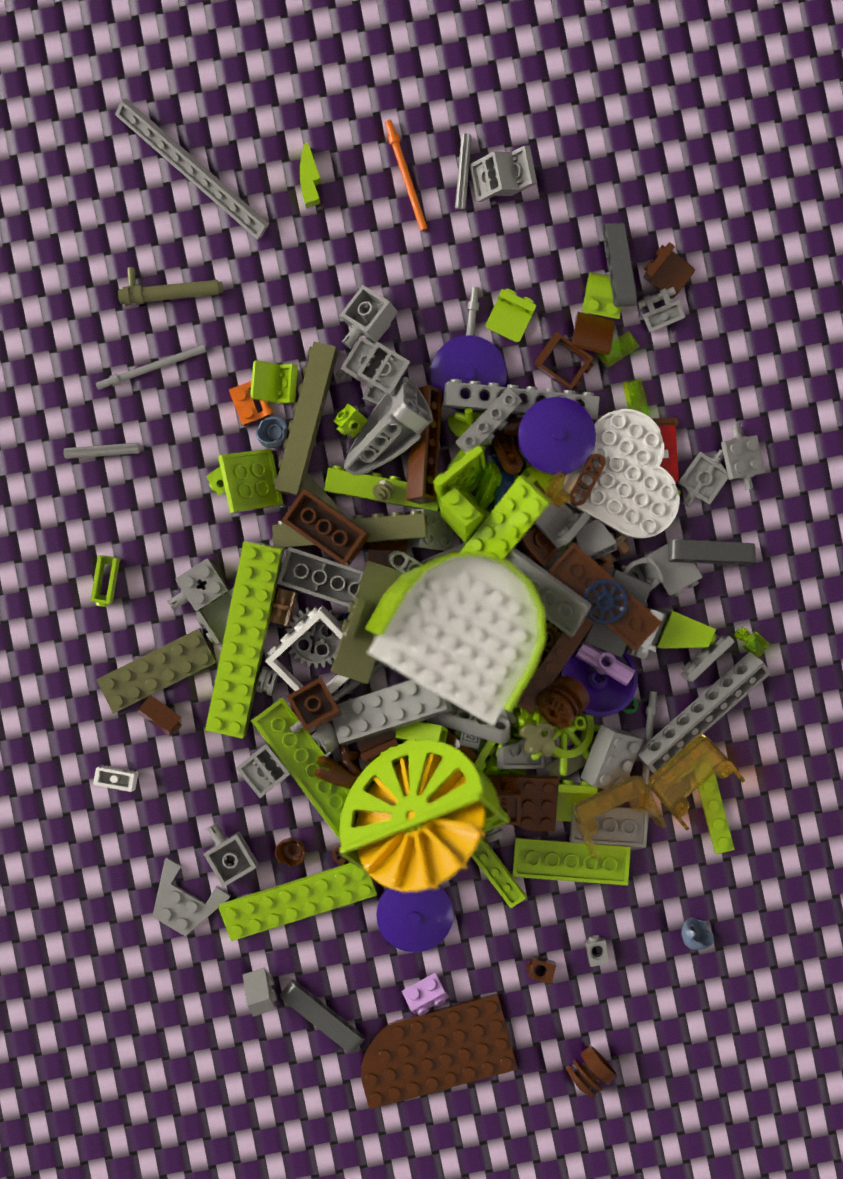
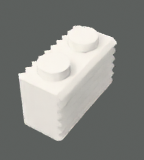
(115, 778)

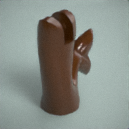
(339, 775)

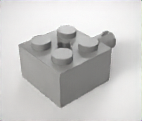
(367, 316)
(190, 583)
(219, 854)

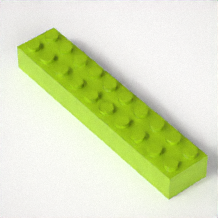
(244, 639)

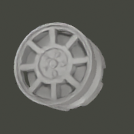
(265, 679)

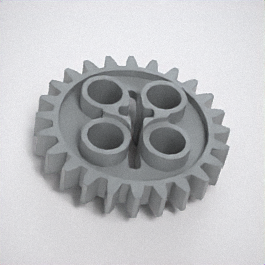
(331, 641)

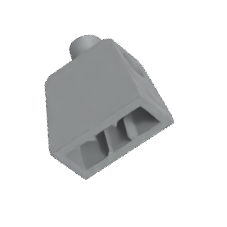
(595, 539)

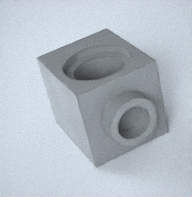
(597, 959)

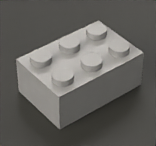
(611, 757)

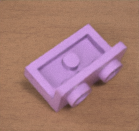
(425, 995)

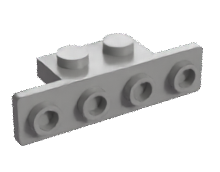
(489, 422)

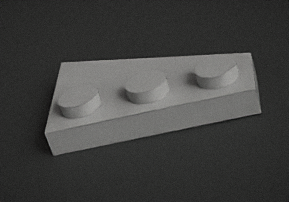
(514, 757)

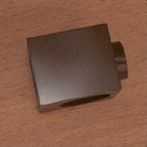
(547, 975)

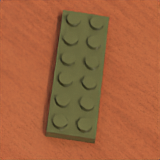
(156, 670)

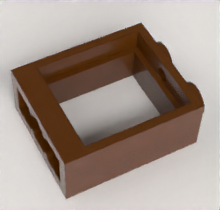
(558, 338)

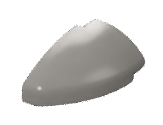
(389, 430)

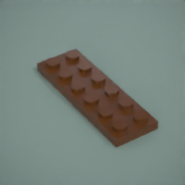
(579, 571)

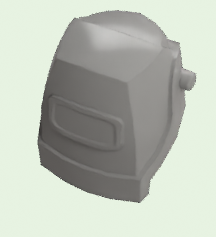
(645, 570)

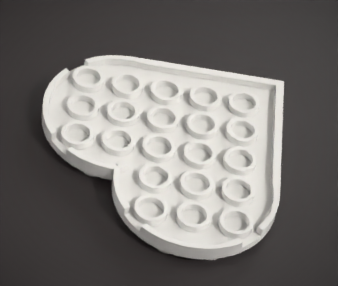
(633, 488)

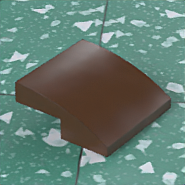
(593, 333)

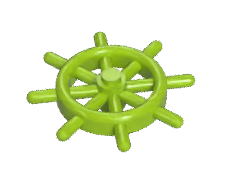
(582, 723)

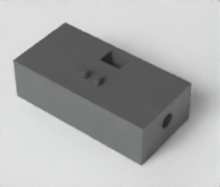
(600, 634)

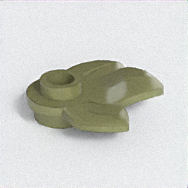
(537, 741)

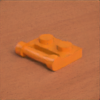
(245, 405)

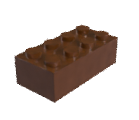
(326, 527)

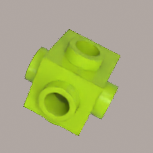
(350, 421)
(216, 481)

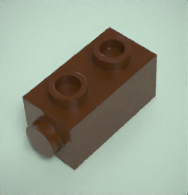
(160, 716)

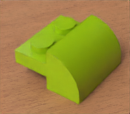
(599, 297)

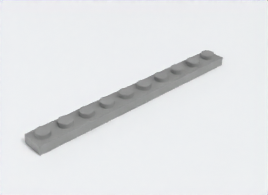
(191, 168)

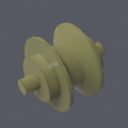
(383, 490)

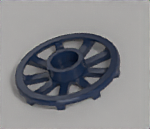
(606, 601)

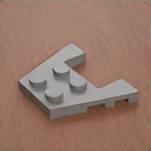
(178, 907)

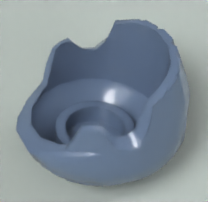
(272, 432)
(696, 935)

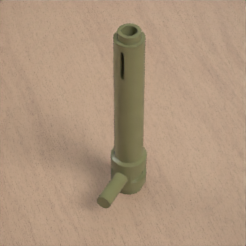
(140, 294)

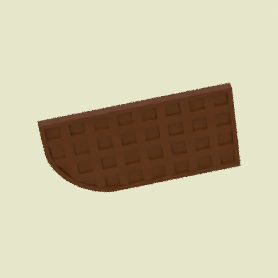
(437, 1051)

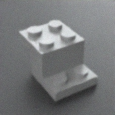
(503, 173)
(375, 365)
(263, 770)

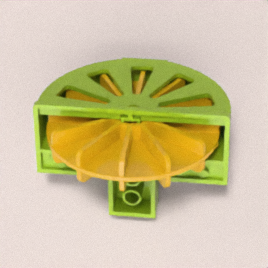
(417, 815)

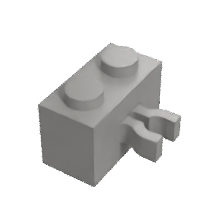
(259, 991)

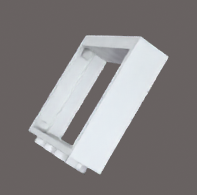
(288, 639)

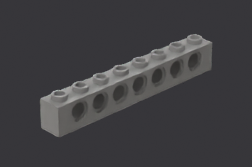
(453, 399)
(704, 711)

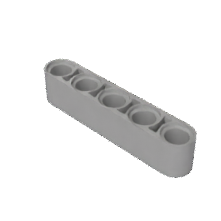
(468, 723)

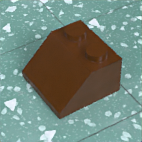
(379, 552)

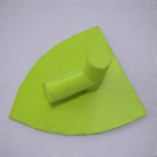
(462, 421)

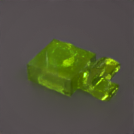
(753, 642)

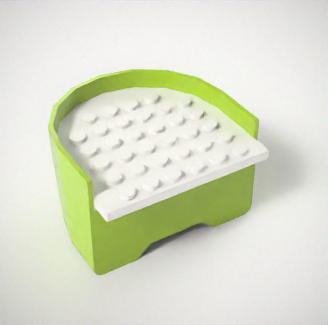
(463, 630)

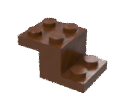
(508, 800)

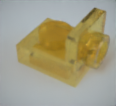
(555, 491)

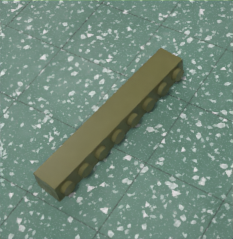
(306, 419)
(381, 529)

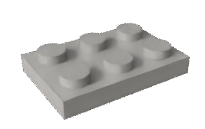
(706, 657)

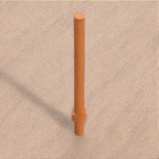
(394, 140)

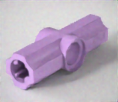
(615, 670)

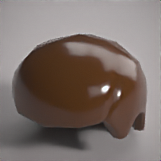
(290, 851)

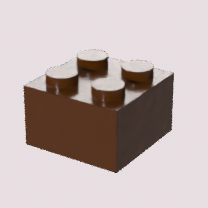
(314, 705)

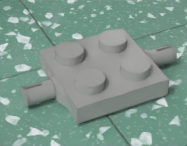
(742, 457)
(704, 478)

